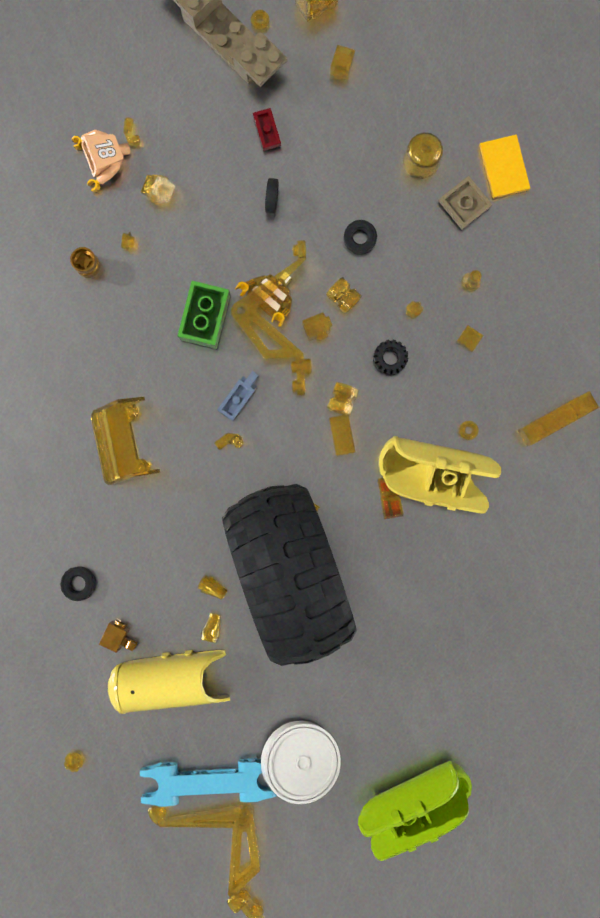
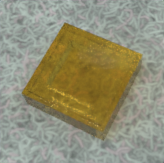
(469, 338)

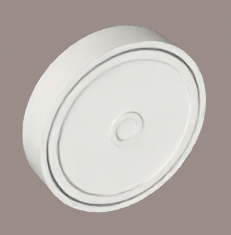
(300, 762)

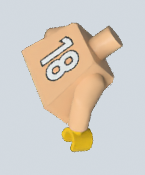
(102, 154)

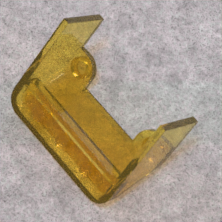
(117, 443)

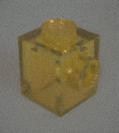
(317, 326)

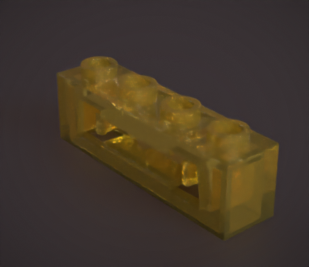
(558, 418)

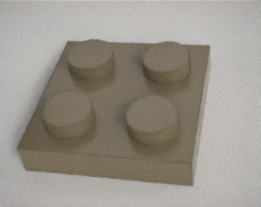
(465, 202)

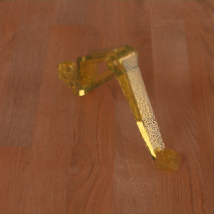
(249, 305)
(241, 820)

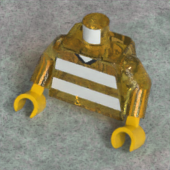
(277, 304)

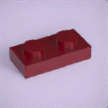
(267, 129)

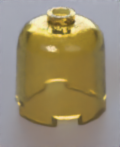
(419, 159)

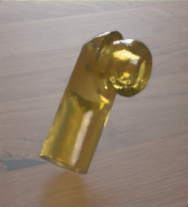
(128, 132)
(229, 438)

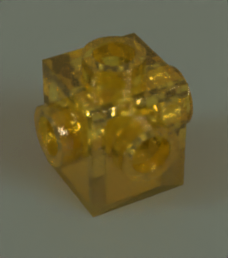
(158, 189)

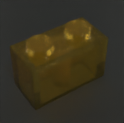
(341, 435)

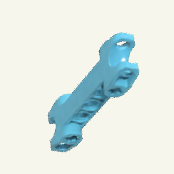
(201, 782)

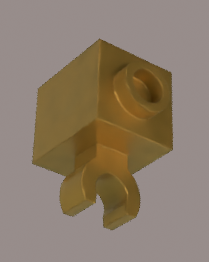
(115, 637)

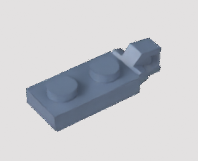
(238, 396)

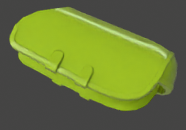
(416, 810)

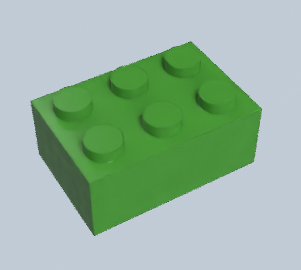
(204, 314)

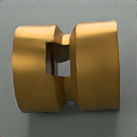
(85, 262)

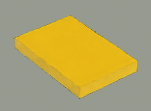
(504, 166)

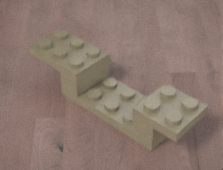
(247, 54)

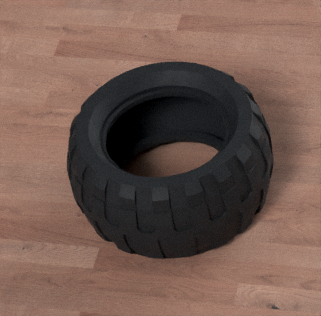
(288, 575)

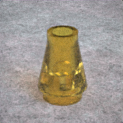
(470, 283)
(211, 587)
(211, 629)

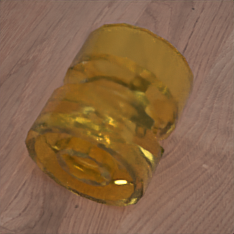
(343, 295)
(343, 398)

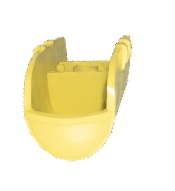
(436, 474)
(162, 682)

